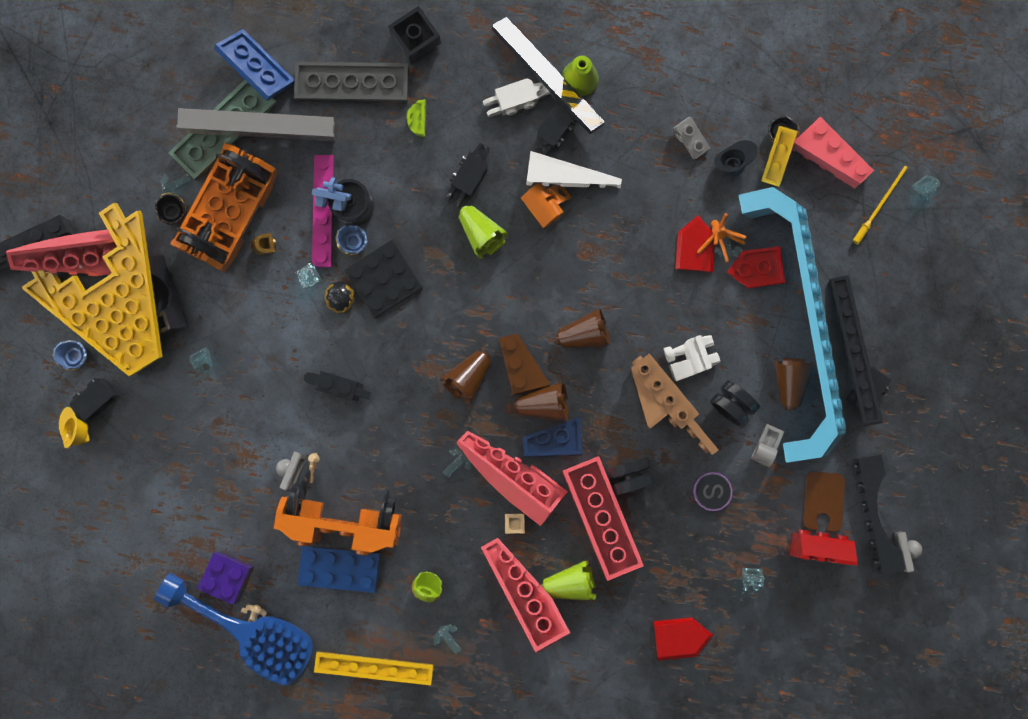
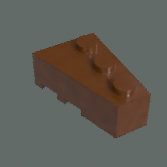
(521, 367)

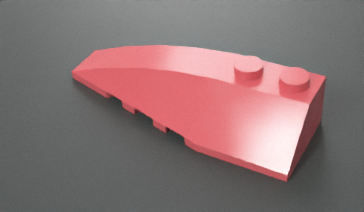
(521, 485)
(527, 597)

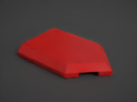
(689, 241)
(759, 267)
(680, 638)

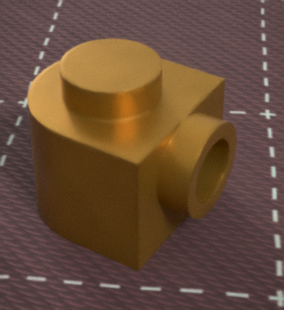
(263, 244)

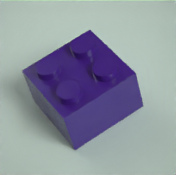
(225, 577)

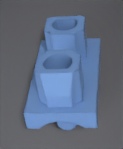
(322, 195)

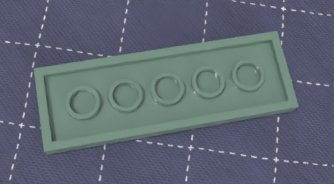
(198, 151)

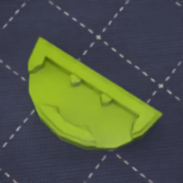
(417, 118)

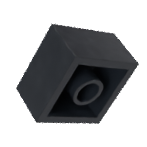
(414, 34)

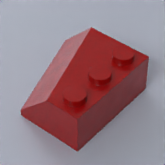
(823, 548)

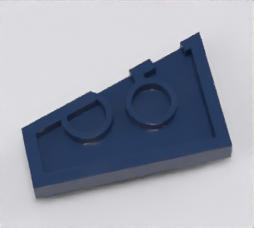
(555, 441)

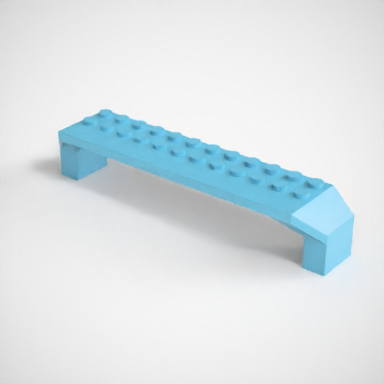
(833, 426)

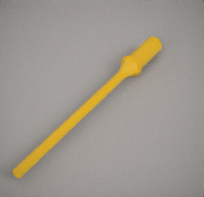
(866, 226)

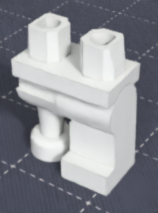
(696, 356)

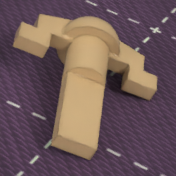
(313, 459)
(255, 611)

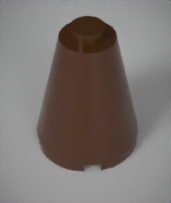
(585, 332)
(467, 376)
(792, 380)
(544, 403)

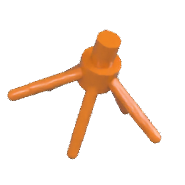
(719, 233)

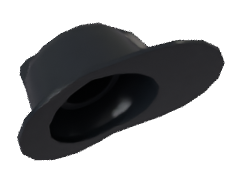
(736, 157)

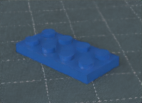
(254, 64)
(338, 569)

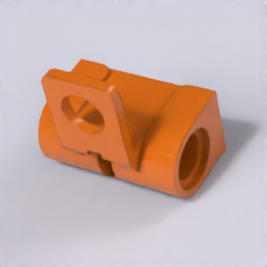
(545, 202)

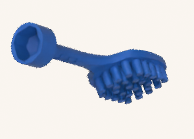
(266, 645)

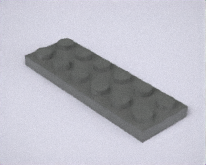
(351, 81)

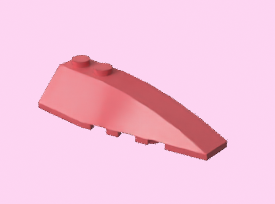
(68, 253)

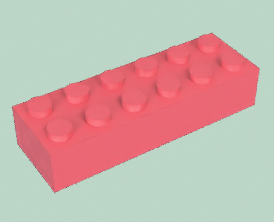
(602, 518)

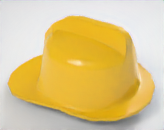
(72, 429)

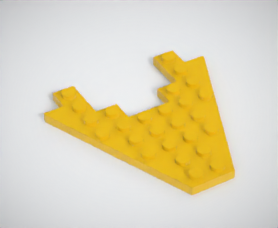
(118, 311)

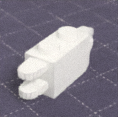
(516, 97)

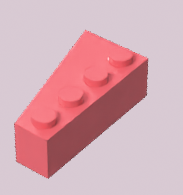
(832, 153)

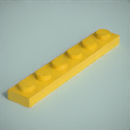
(373, 668)

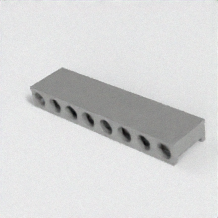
(256, 124)

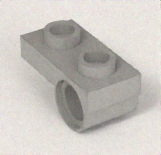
(691, 137)
(767, 445)

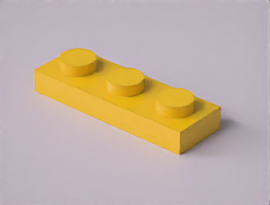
(779, 156)

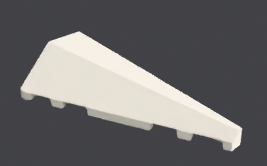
(558, 172)

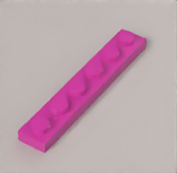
(322, 216)

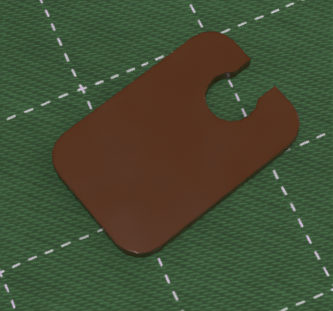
(824, 495)

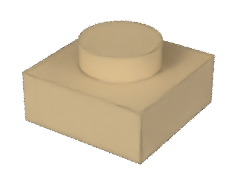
(514, 523)

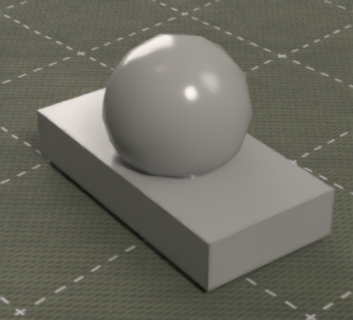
(290, 470)
(910, 549)

